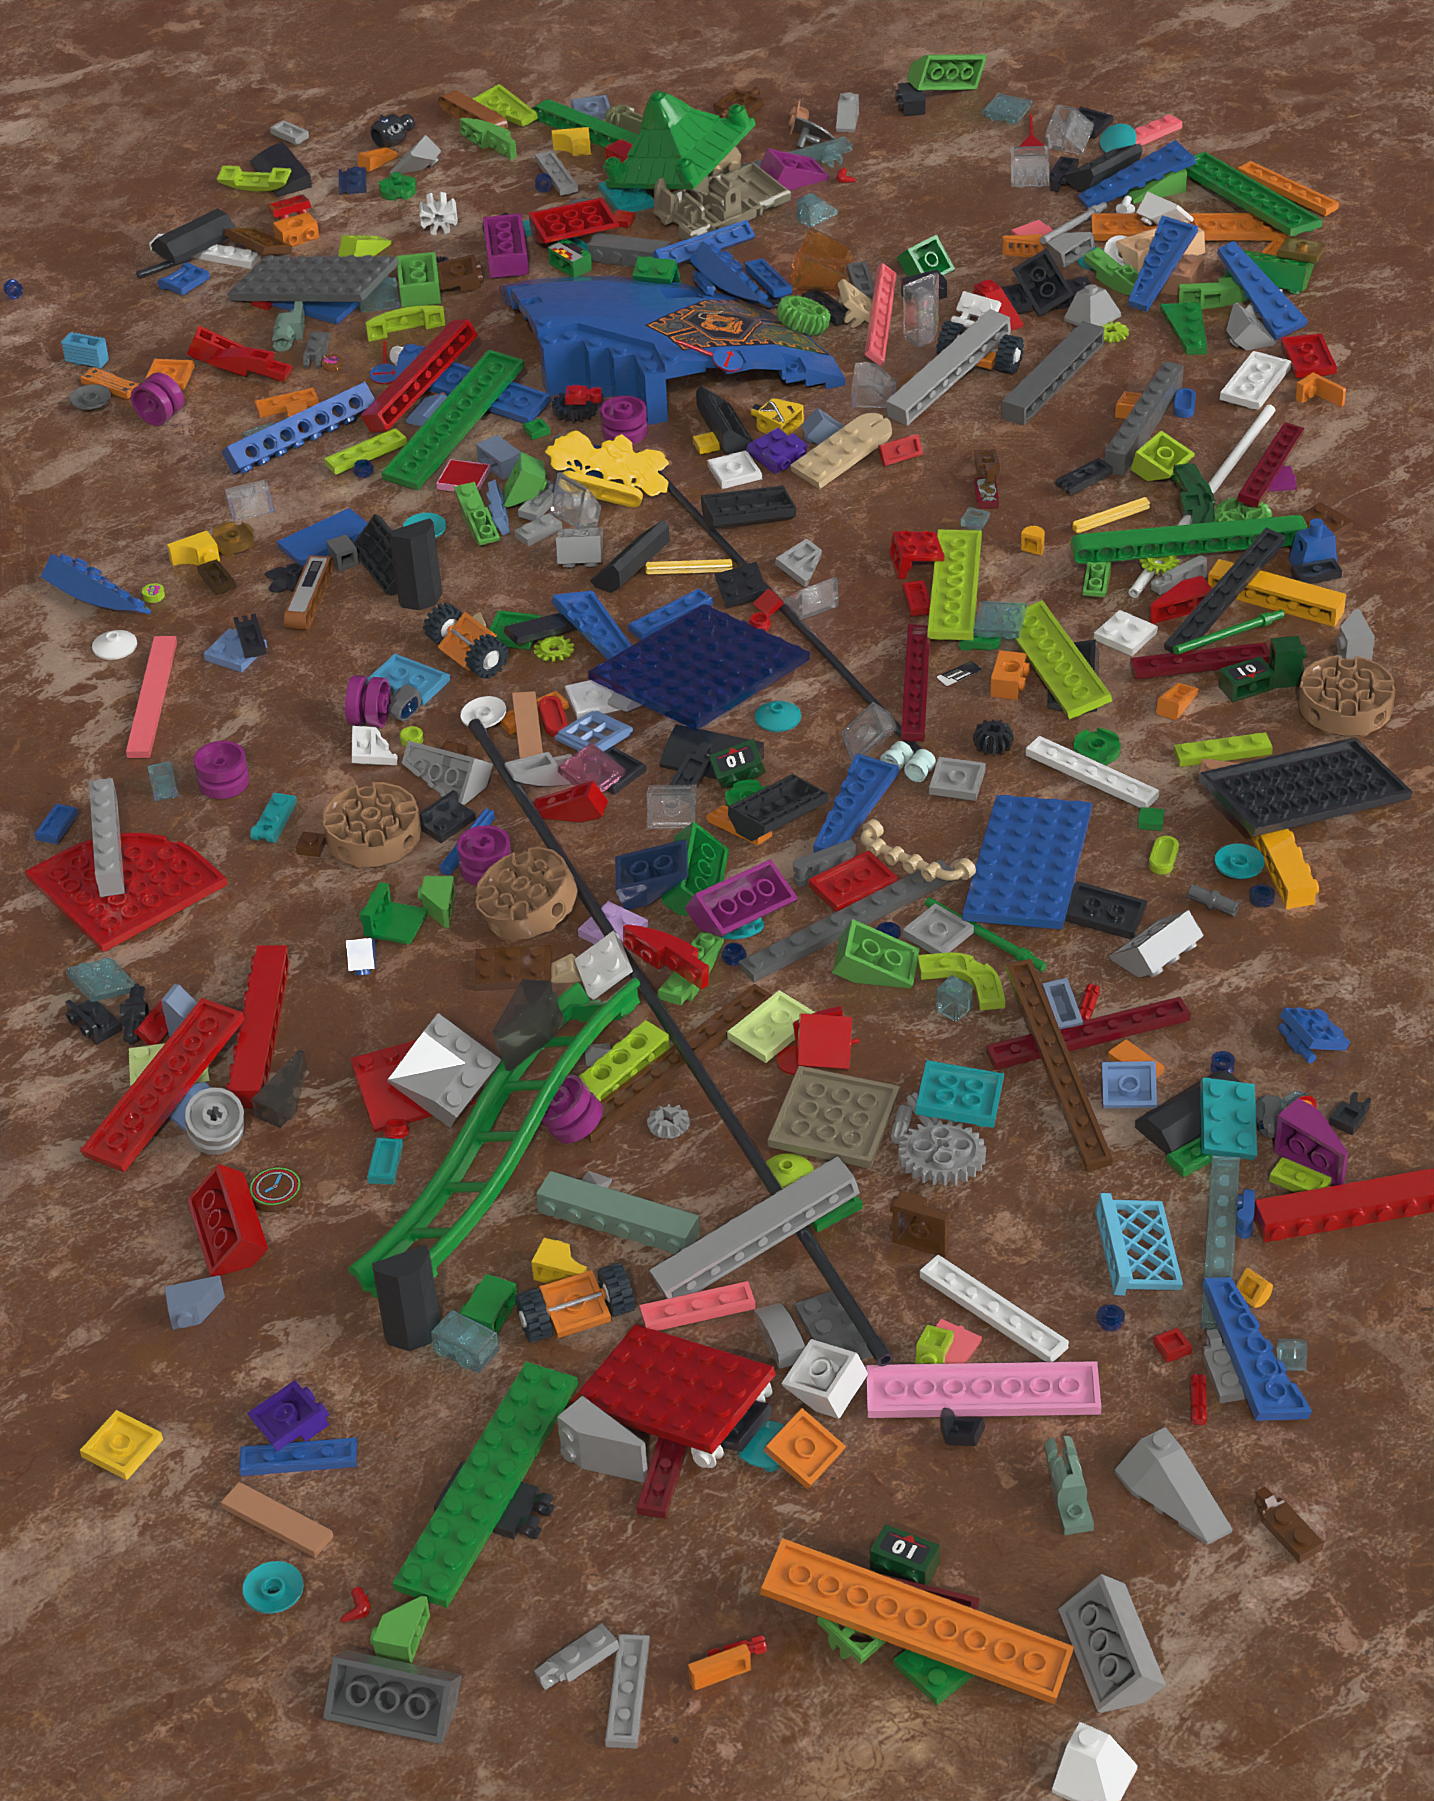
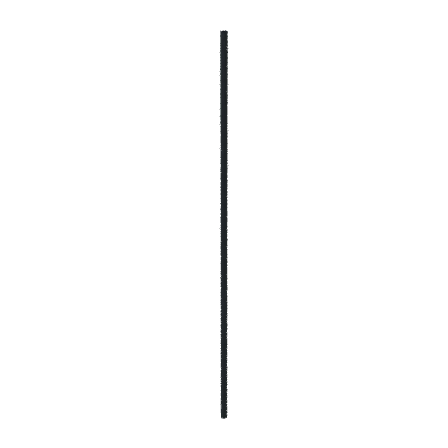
(792, 617)

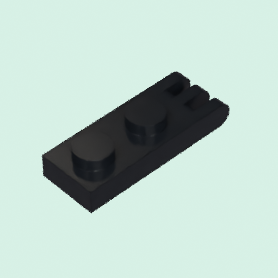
(1084, 476)
(250, 636)

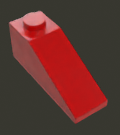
(991, 290)
(207, 343)
(1179, 600)
(573, 804)

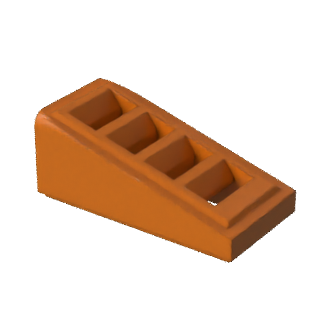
(375, 158)
(1030, 239)
(1126, 404)
(1175, 701)

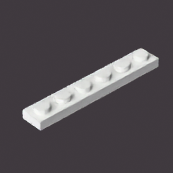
(226, 255)
(1092, 772)
(994, 1309)

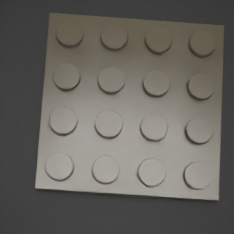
(834, 1116)

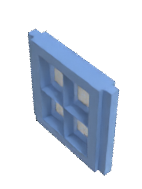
(594, 728)

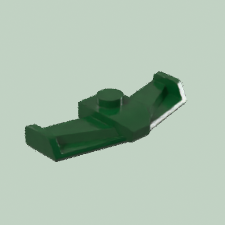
(1198, 498)

